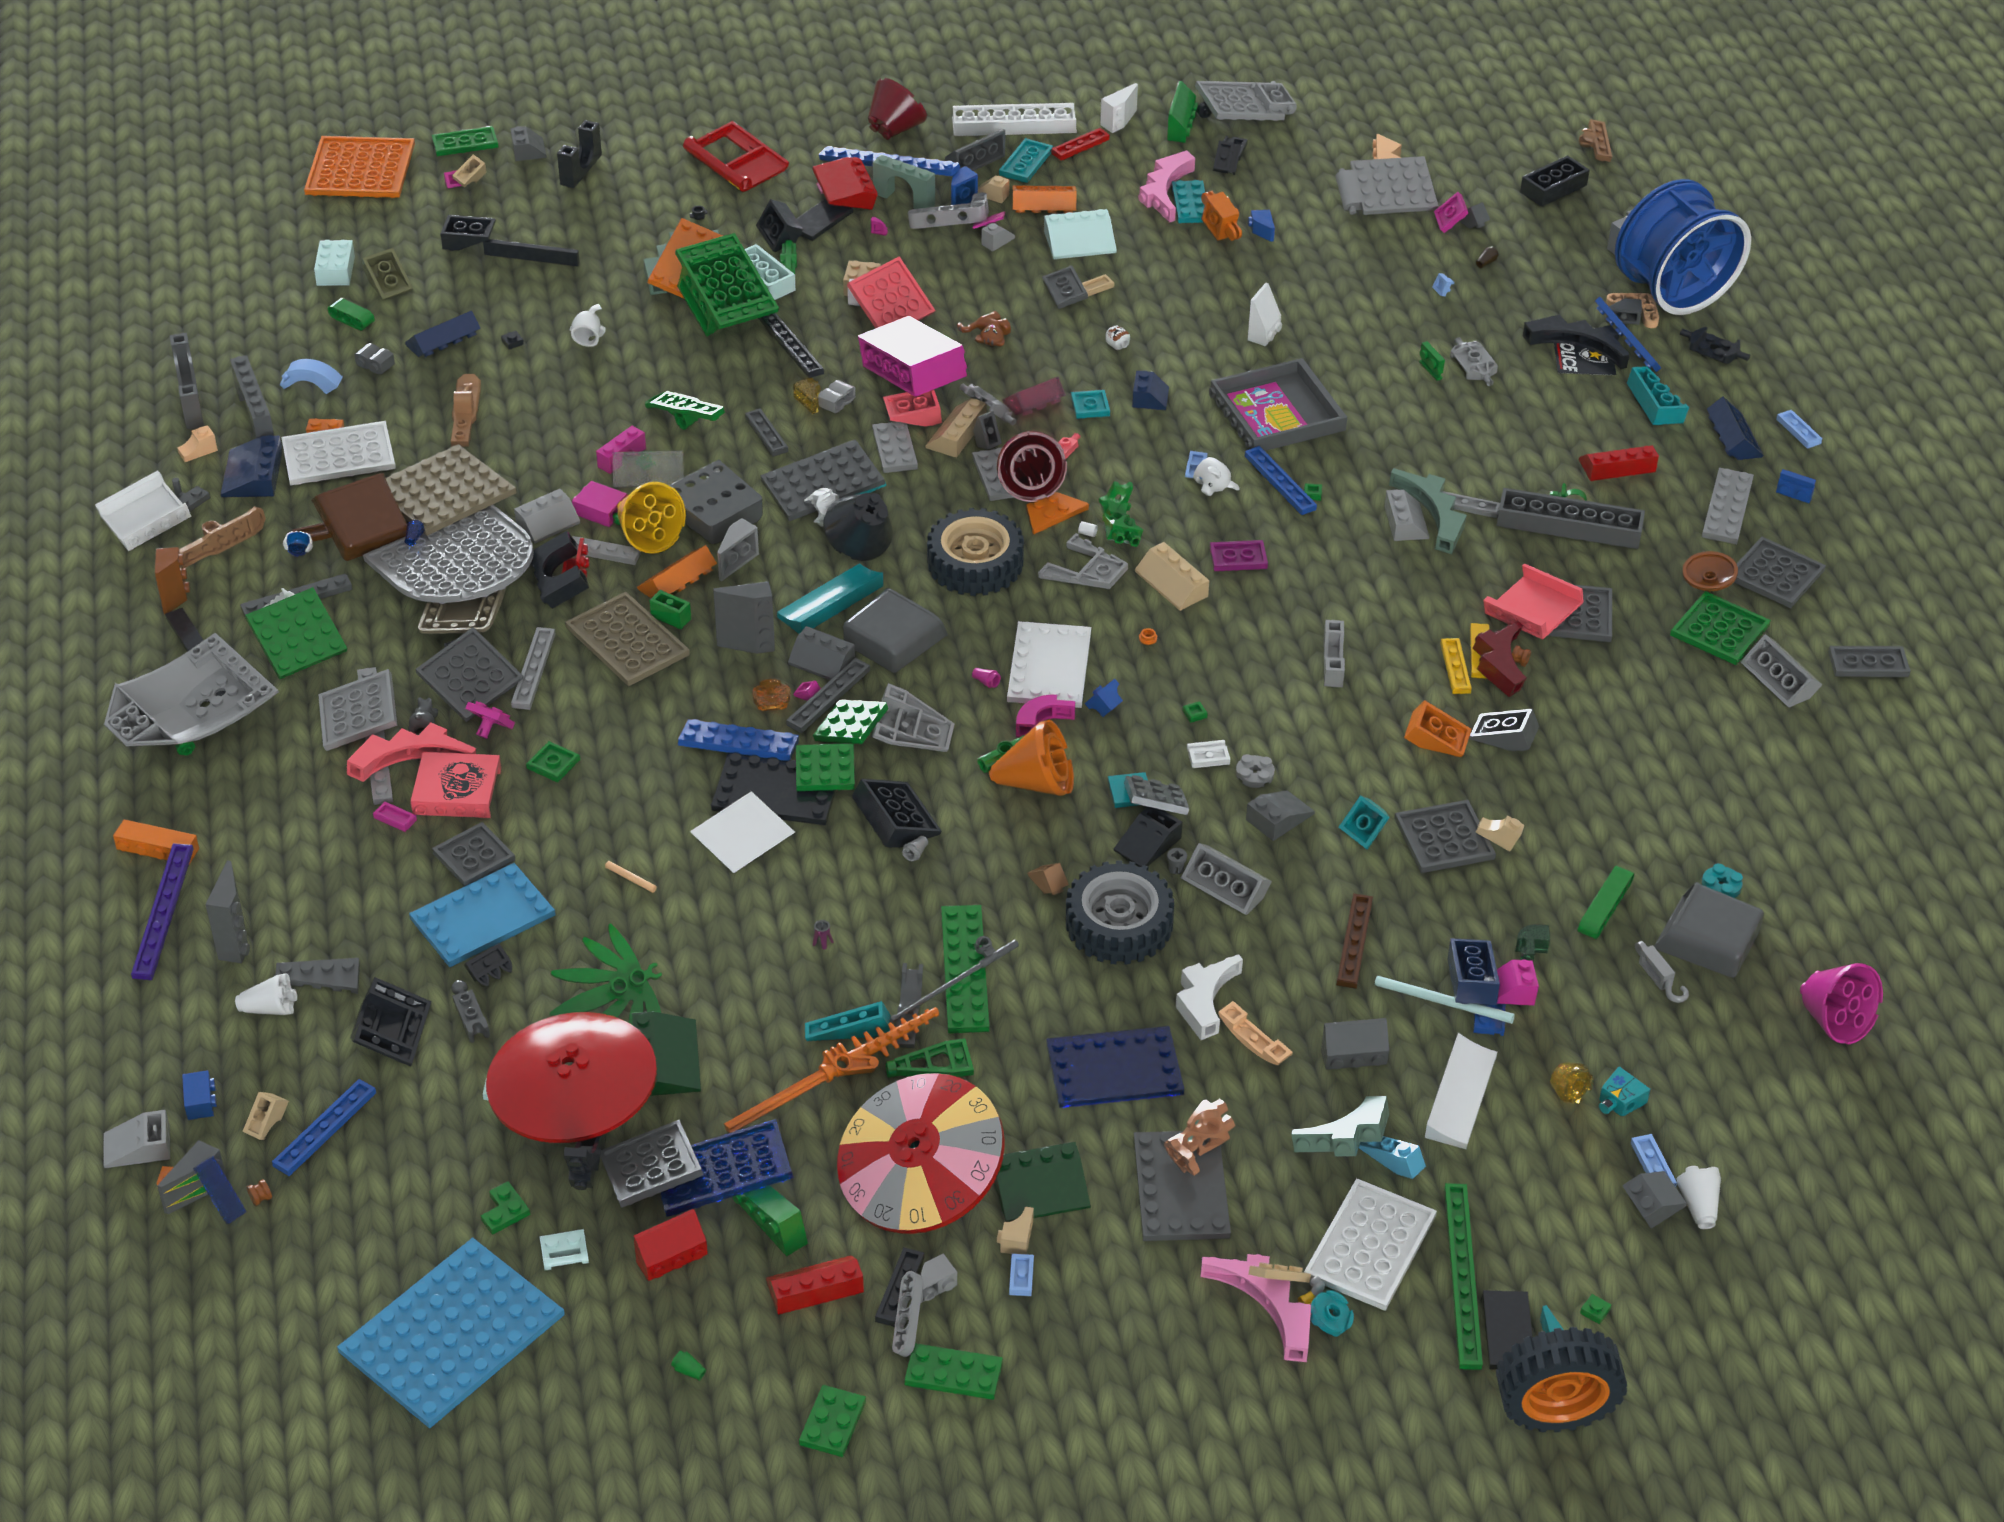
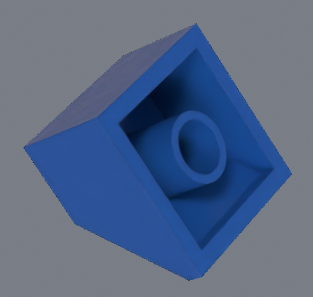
(963, 186)

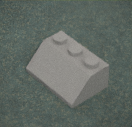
(547, 515)
(1405, 516)

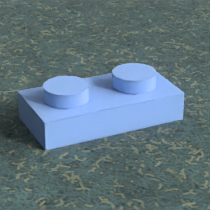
(1021, 1275)

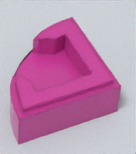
(878, 227)

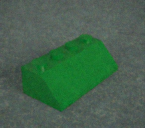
(1181, 114)

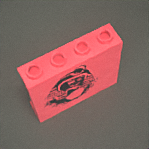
(455, 784)

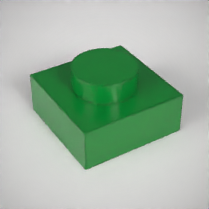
(1595, 1309)

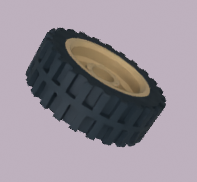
(962, 555)

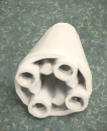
(268, 997)
(1701, 1194)

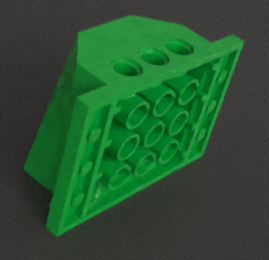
(722, 284)

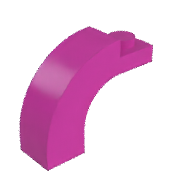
(1041, 709)

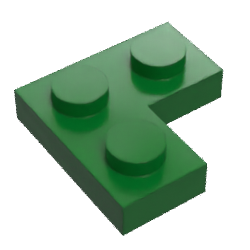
(508, 1211)

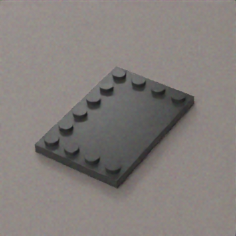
(1176, 1202)

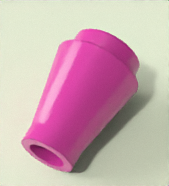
(989, 678)

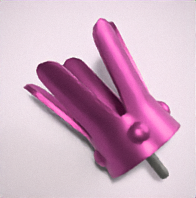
(822, 929)

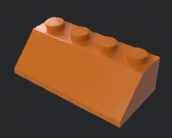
(679, 573)

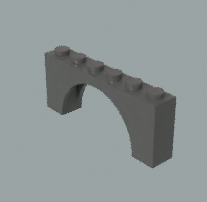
(187, 381)
(249, 390)

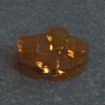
(778, 700)

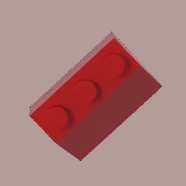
(670, 1245)

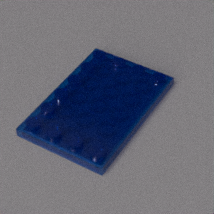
(1114, 1066)
(732, 1167)

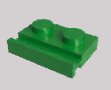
(1431, 360)

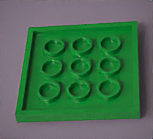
(1720, 628)
(296, 633)

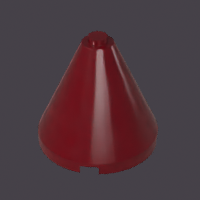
(1031, 466)

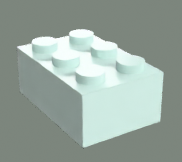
(334, 262)

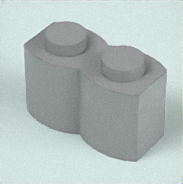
(836, 396)

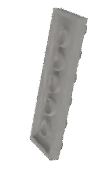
(1727, 506)

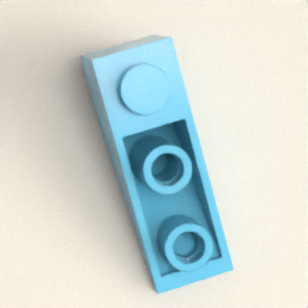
(1398, 1156)

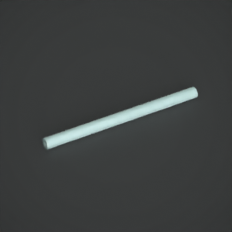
(1443, 999)

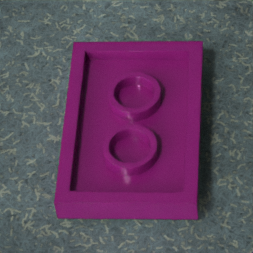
(1238, 555)

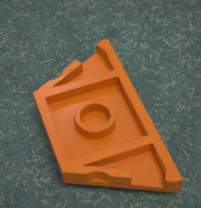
(1053, 510)

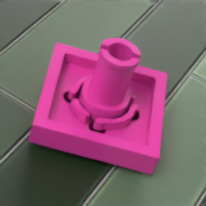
(489, 717)

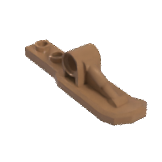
(465, 408)
(222, 537)

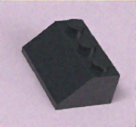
(778, 225)

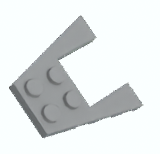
(1100, 571)

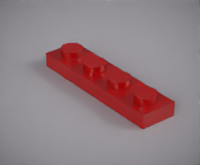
(1080, 144)

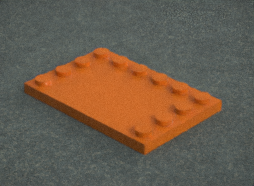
(668, 268)

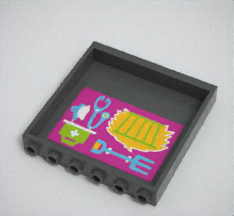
(1278, 405)

